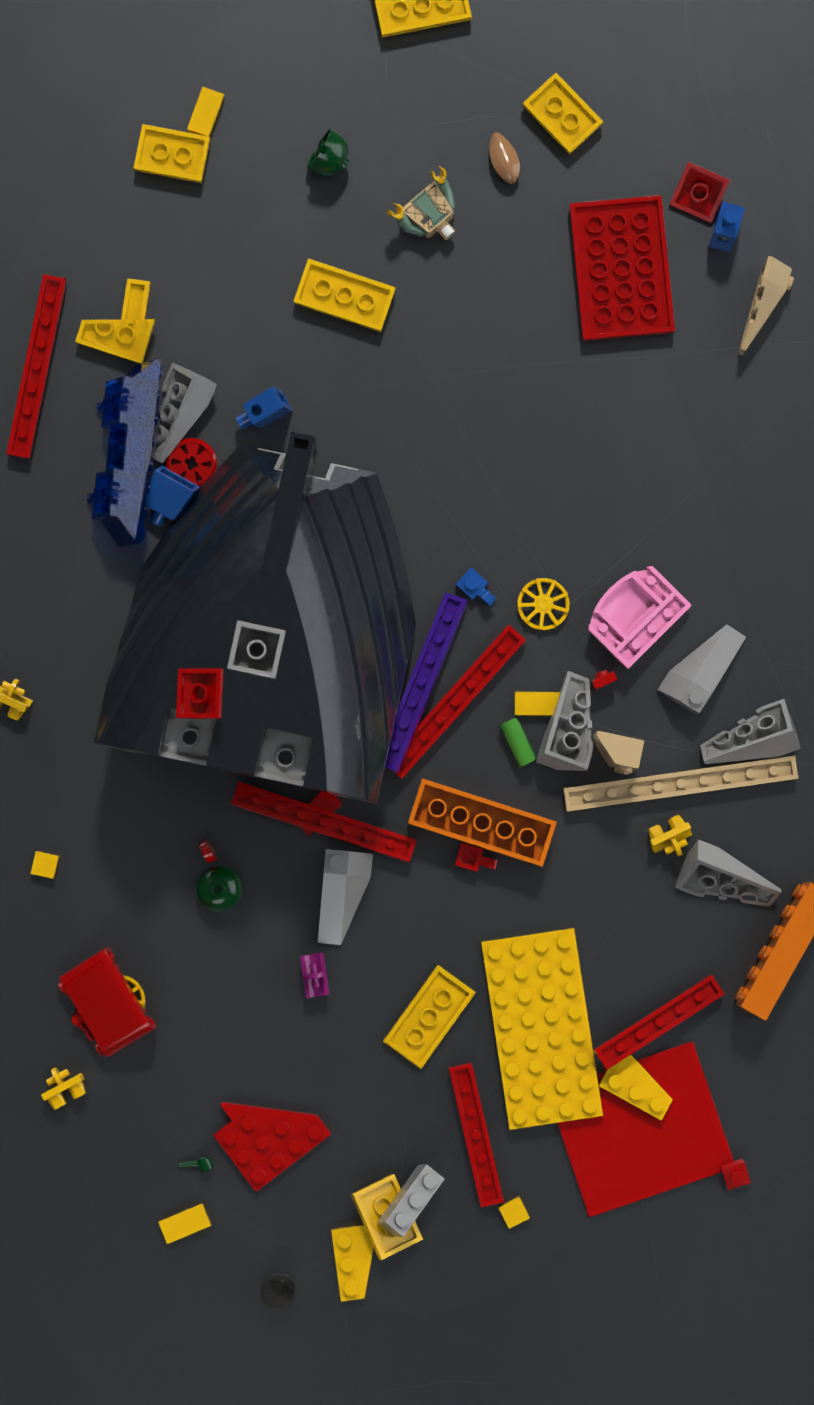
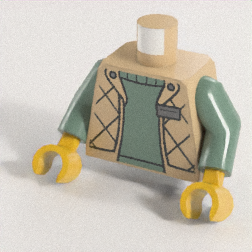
(429, 210)

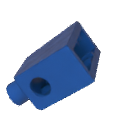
(727, 226)
(273, 406)
(169, 495)

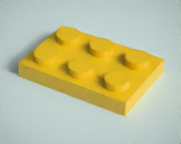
(562, 113)
(171, 153)
(371, 1204)

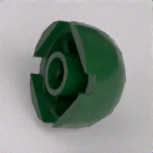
(330, 155)
(219, 889)

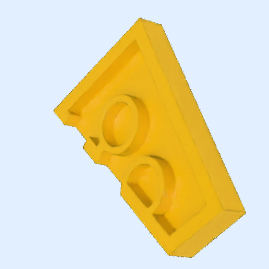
(118, 337)
(637, 1087)
(353, 1260)

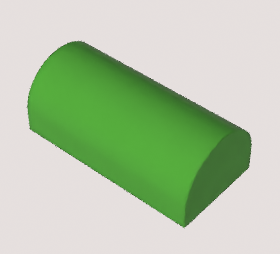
(518, 742)

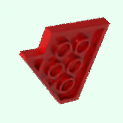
(268, 1139)

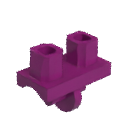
(314, 975)

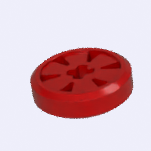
(203, 455)

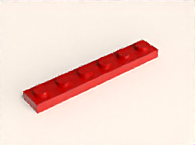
(658, 1022)
(476, 1134)

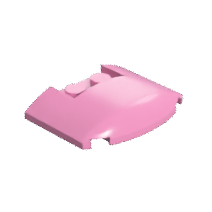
(636, 614)

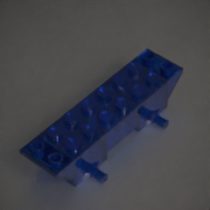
(124, 485)

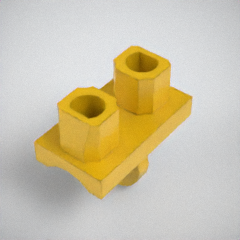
(13, 696)
(671, 840)
(74, 1085)

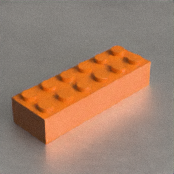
(482, 822)
(780, 956)

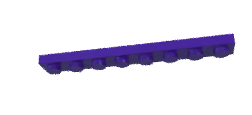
(424, 677)

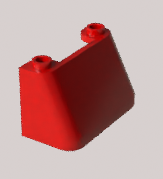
(106, 1003)

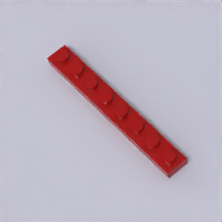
(36, 366)
(461, 695)
(323, 822)

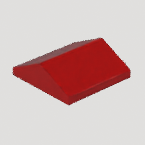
(699, 192)
(199, 693)

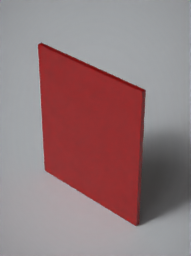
(636, 1154)

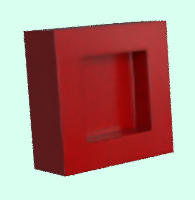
(602, 679)
(735, 1174)

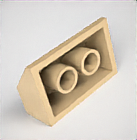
(619, 751)

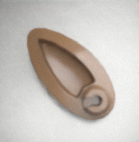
(504, 158)

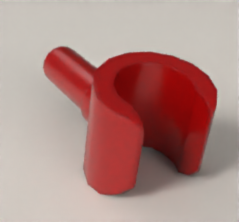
(78, 1021)

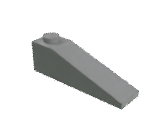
(183, 403)
(698, 674)
(568, 734)
(761, 736)
(717, 873)
(343, 886)

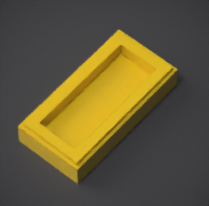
(205, 112)
(136, 299)
(535, 703)
(184, 1223)

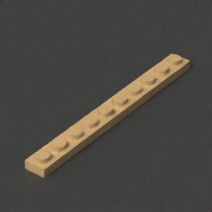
(680, 783)

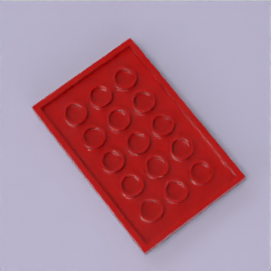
(622, 268)

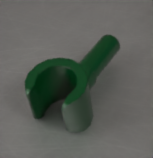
(204, 1163)

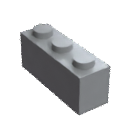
(410, 1200)

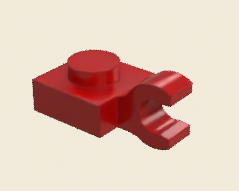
(471, 857)

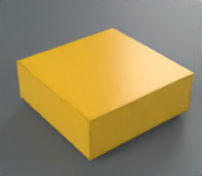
(45, 864)
(513, 1212)

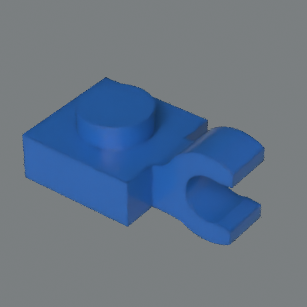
(474, 585)

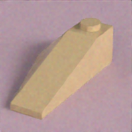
(771, 286)

